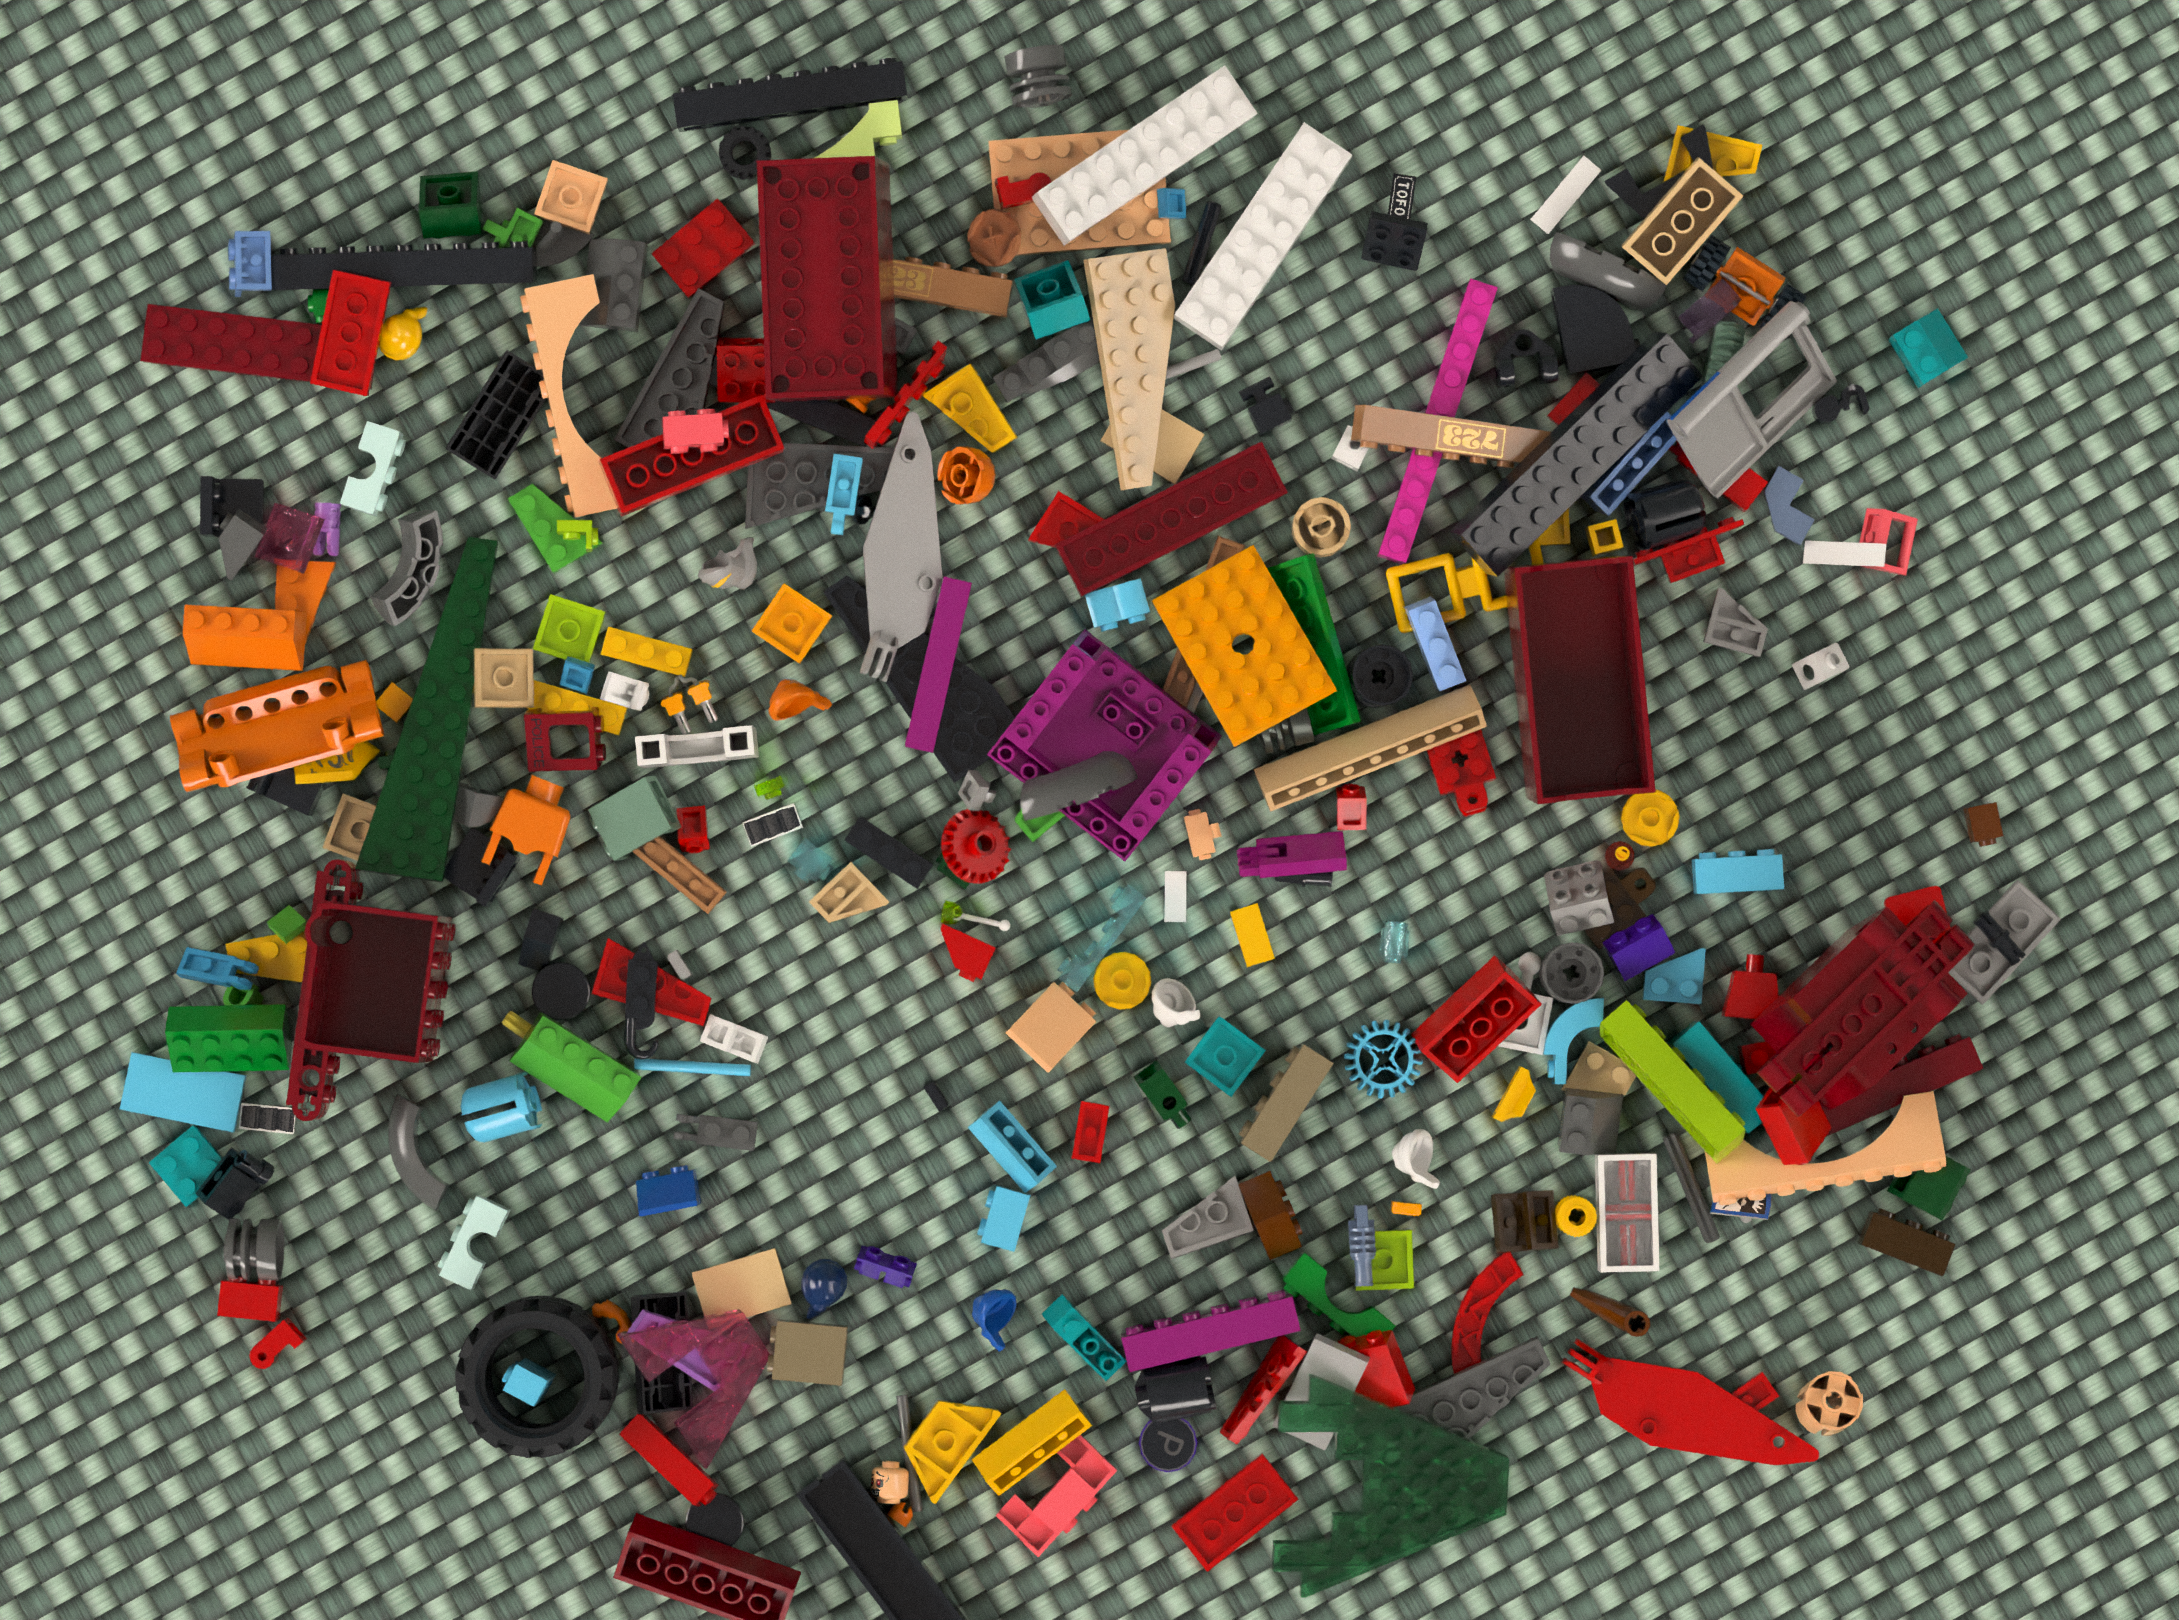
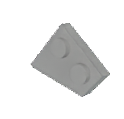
(1734, 626)

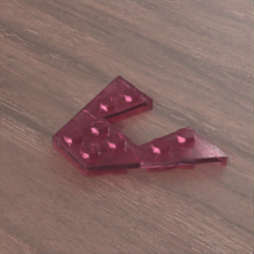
(730, 1353)

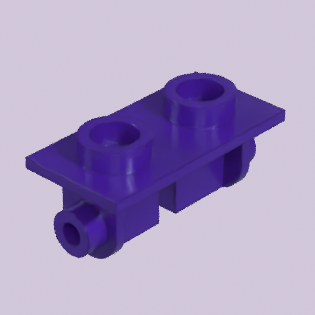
(873, 1260)

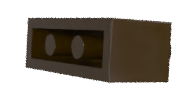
(1907, 1242)

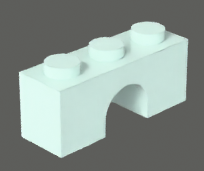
(368, 494)
(460, 1264)

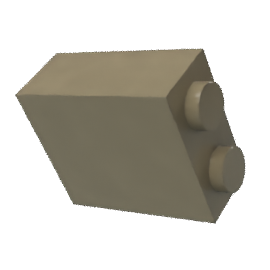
(808, 1352)

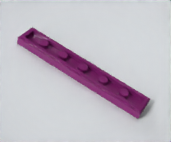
(938, 664)

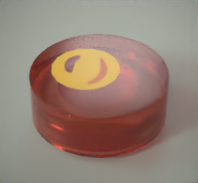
(1619, 855)

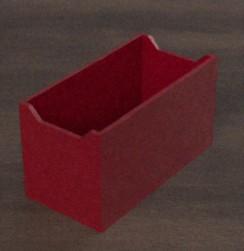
(827, 278)
(1579, 679)

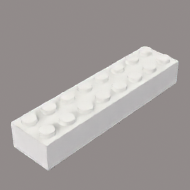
(1144, 155)
(1262, 236)

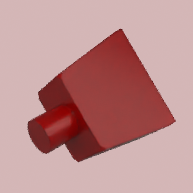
(1750, 990)

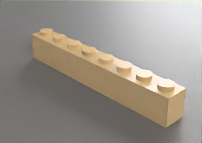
(1370, 747)

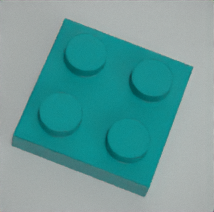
(1225, 1056)
(187, 1164)

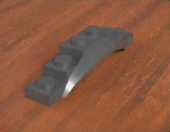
(1052, 363)

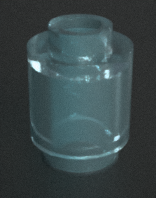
(1394, 942)

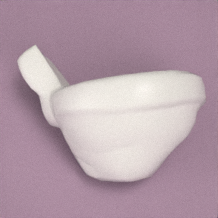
(1173, 1003)
(1414, 1157)

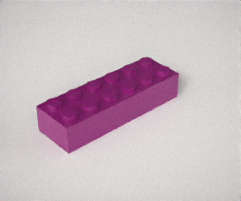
(1210, 1331)

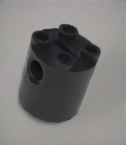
(1175, 1390)

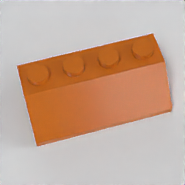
(245, 637)

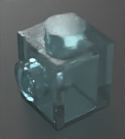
(811, 862)

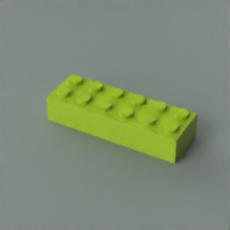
(1672, 1081)

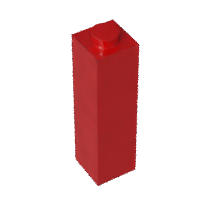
(669, 1460)

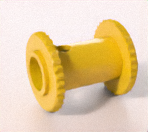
(1587, 1219)

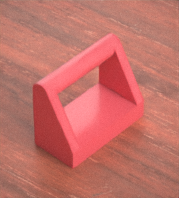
(1876, 530)

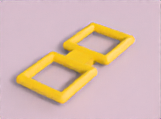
(1461, 581)

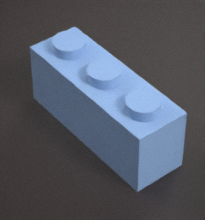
(1435, 643)

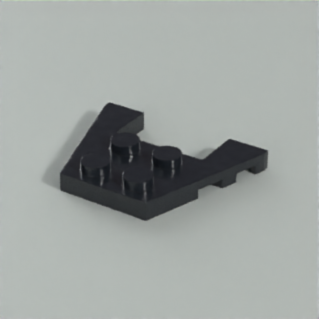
(1626, 188)

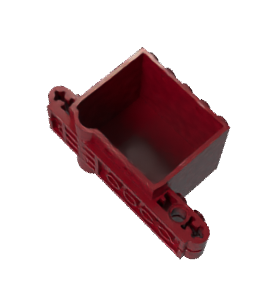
(365, 995)
(1859, 1004)

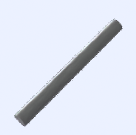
(906, 1433)

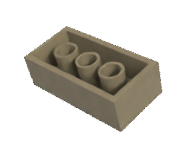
(1285, 1102)

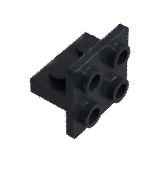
(1394, 241)

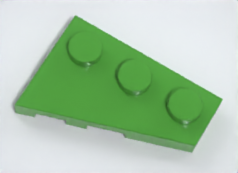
(540, 519)

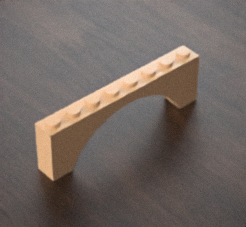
(554, 316)
(1906, 1146)

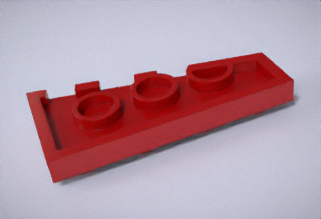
(933, 367)
(672, 996)
(1266, 1382)

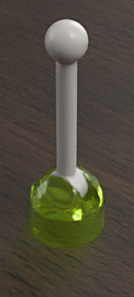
(953, 913)

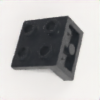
(227, 496)
(476, 877)

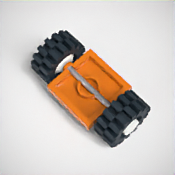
(1746, 276)

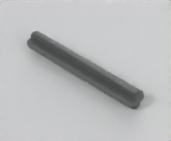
(1691, 1188)

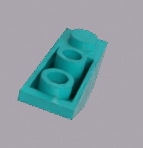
(1083, 1337)

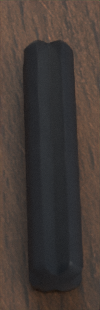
(1201, 242)

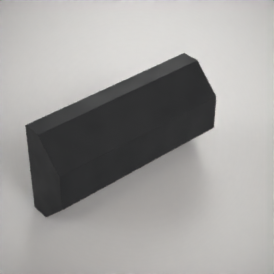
(499, 416)
(672, 1387)

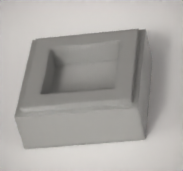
(679, 965)

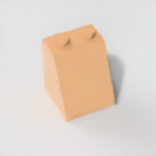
(1052, 1025)

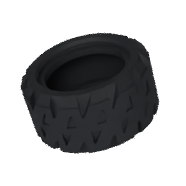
(478, 1396)

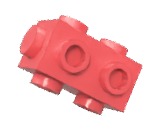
(688, 431)

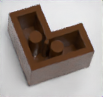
(1271, 1214)

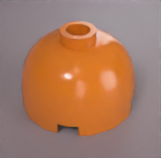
(966, 475)

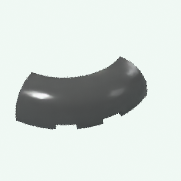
(1604, 272)
(416, 567)
(1077, 782)
(474, 807)
(407, 1156)

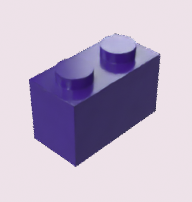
(1638, 947)

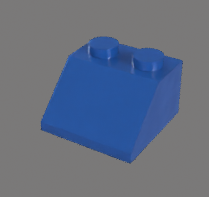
(667, 1191)

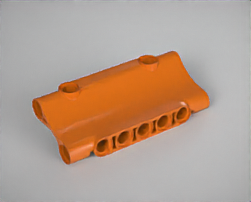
(280, 732)

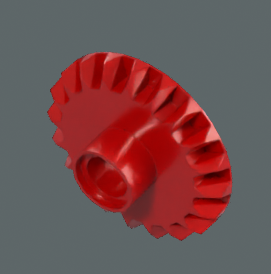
(962, 851)

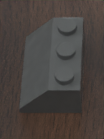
(619, 281)

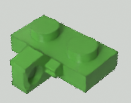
(520, 228)

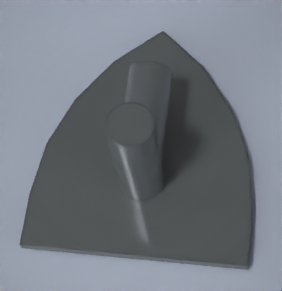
(558, 243)

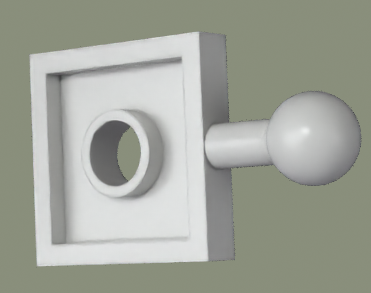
(1533, 1035)

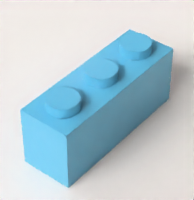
(1737, 872)
(1012, 1146)
(527, 1381)

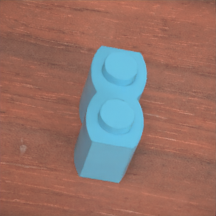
(1117, 604)

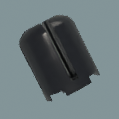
(1665, 513)

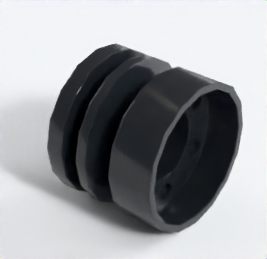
(1395, 676)

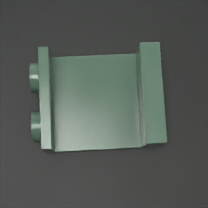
(633, 817)

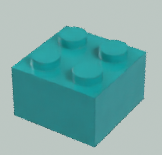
(1052, 299)

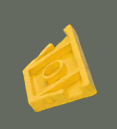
(946, 1442)

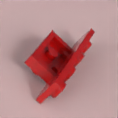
(1692, 555)

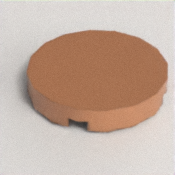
(994, 237)

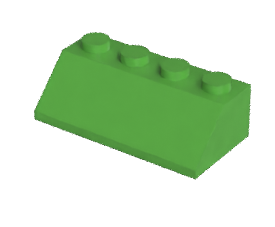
(575, 1067)

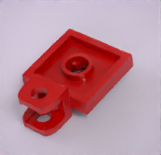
(1466, 780)

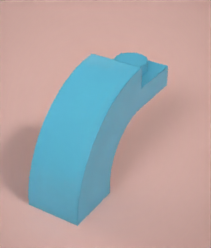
(1564, 1029)

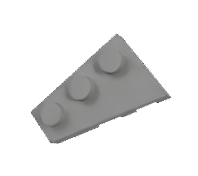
(1210, 1222)

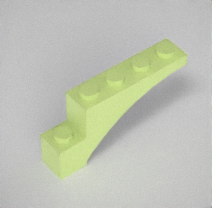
(878, 125)

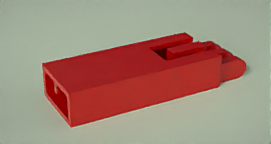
(1741, 492)

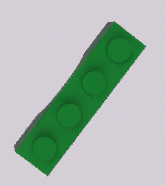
(1308, 1279)

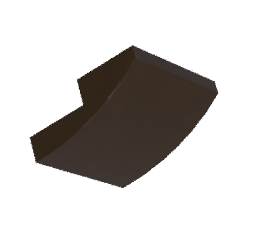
(1524, 1221)

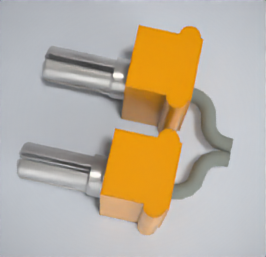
(675, 705)

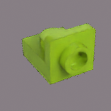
(575, 528)

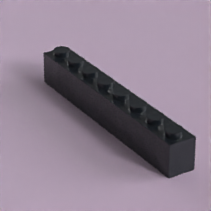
(789, 96)

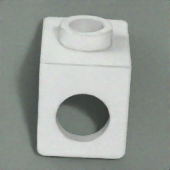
(1825, 664)

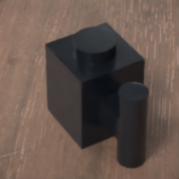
(1268, 412)

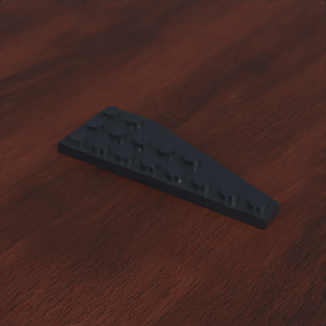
(973, 709)

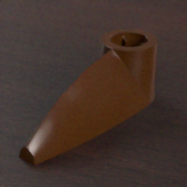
(1612, 1311)

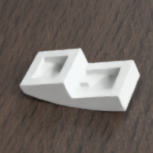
(734, 1038)

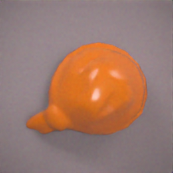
(793, 698)

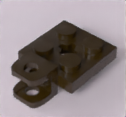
(1625, 899)

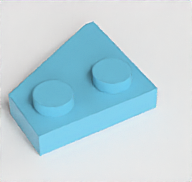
(1677, 979)

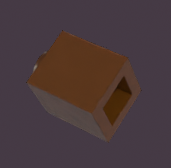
(1983, 824)

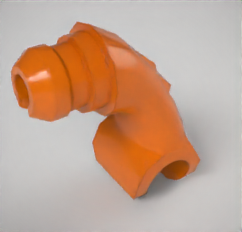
(612, 1311)

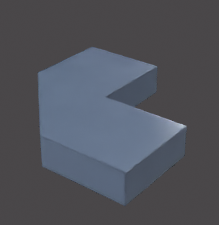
(1785, 518)

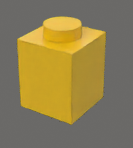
(1604, 537)

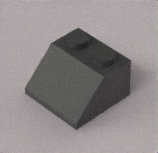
(1589, 1122)

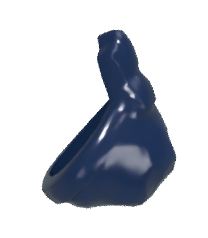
(822, 1285)

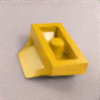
(1516, 1096)

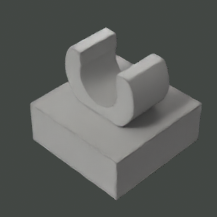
(975, 791)

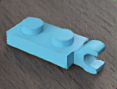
(843, 489)

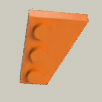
(303, 591)

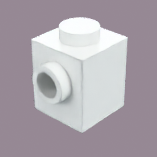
(1349, 451)

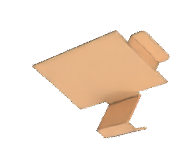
(1201, 834)

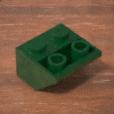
(1931, 1191)

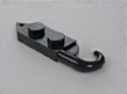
(640, 1000)

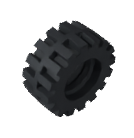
(736, 136)

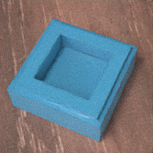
(1171, 203)
(577, 674)

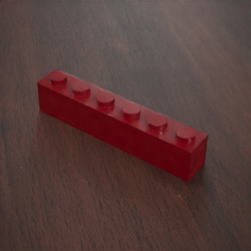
(1919, 1075)

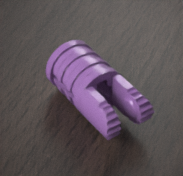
(331, 514)

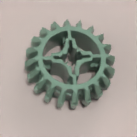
(1724, 343)

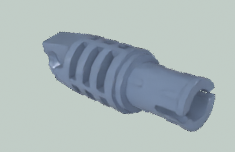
(1362, 1245)

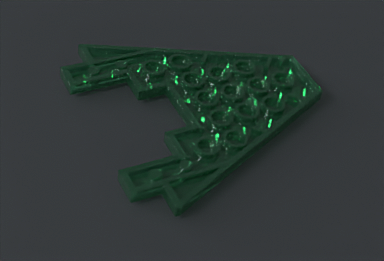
(1415, 1486)

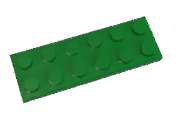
(1305, 595)

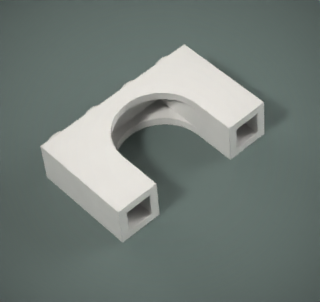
(674, 750)

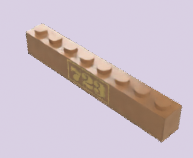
(951, 287)
(1443, 435)

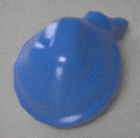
(992, 1314)

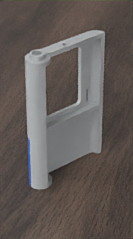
(1717, 423)

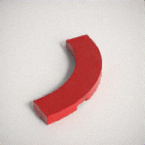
(1475, 1309)

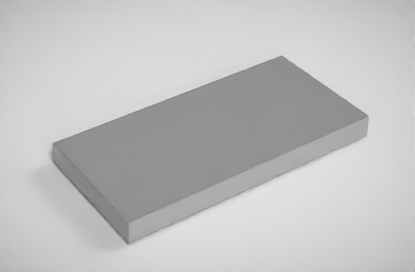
(2027, 921)
(1330, 1362)

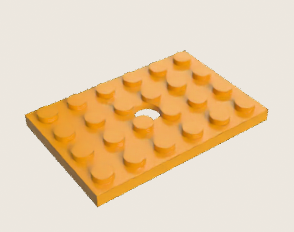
(1252, 688)

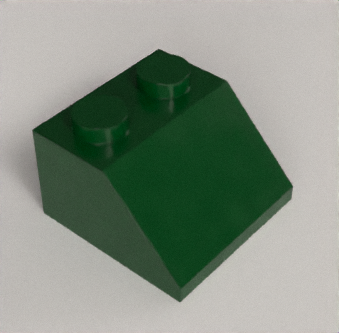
(450, 205)

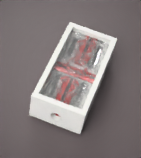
(1627, 1212)

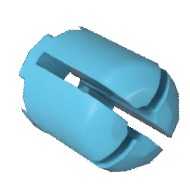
(496, 1093)

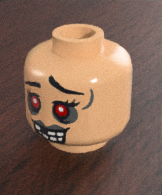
(889, 1482)

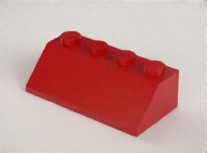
(1475, 1019)

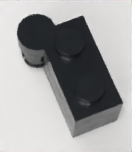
(282, 788)
(234, 1182)

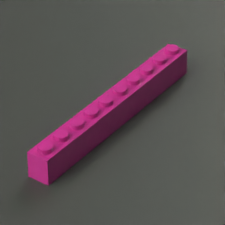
(1442, 402)

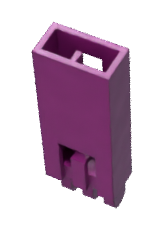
(1293, 855)

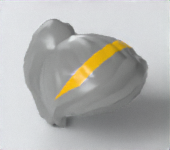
(731, 568)

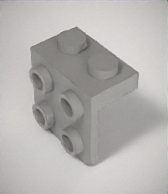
(1578, 897)

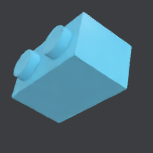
(1004, 1218)

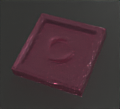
(289, 538)

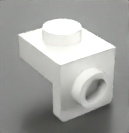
(625, 691)

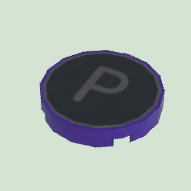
(1168, 1444)

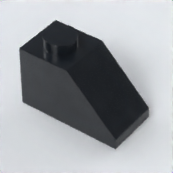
(540, 939)

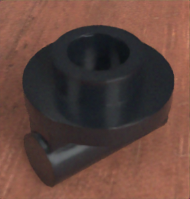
(863, 510)

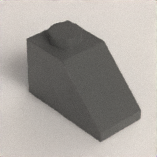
(238, 540)

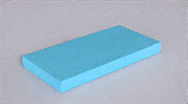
(185, 1097)

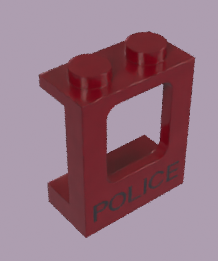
(538, 739)

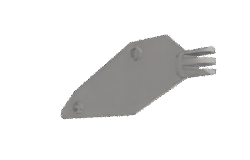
(902, 552)

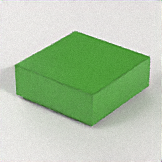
(287, 924)

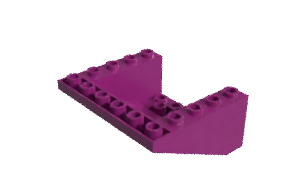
(1105, 704)

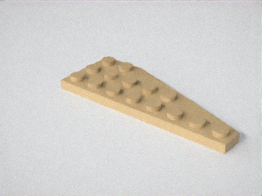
(1133, 333)

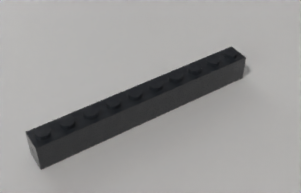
(407, 266)

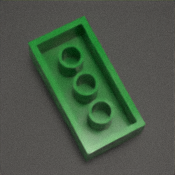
(228, 1038)

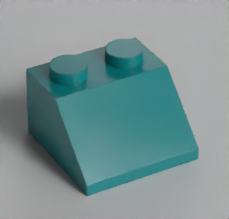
(1927, 348)

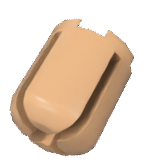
(1841, 1394)

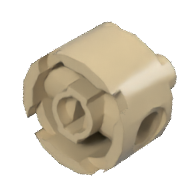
(1321, 527)

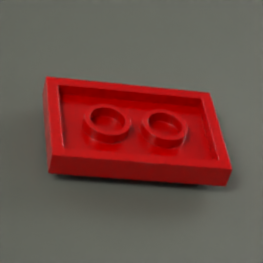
(703, 248)

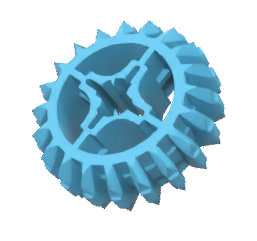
(1403, 1075)

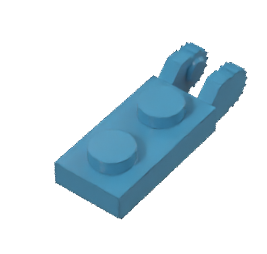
(215, 968)

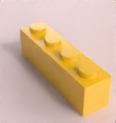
(1031, 1442)

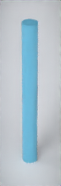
(692, 1067)

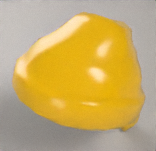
(402, 334)

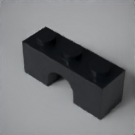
(889, 852)

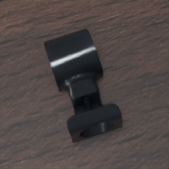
(1828, 407)

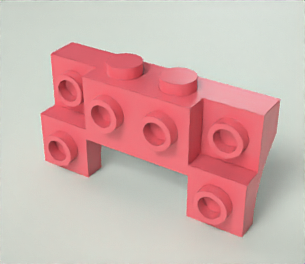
(1061, 1504)

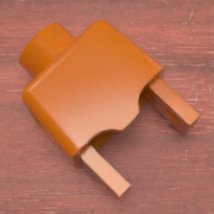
(531, 823)

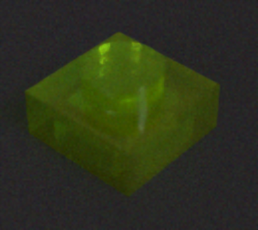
(771, 788)

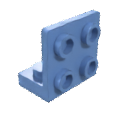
(251, 261)

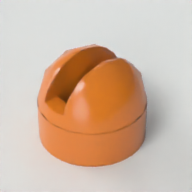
(899, 1515)

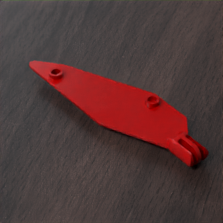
(1685, 1411)

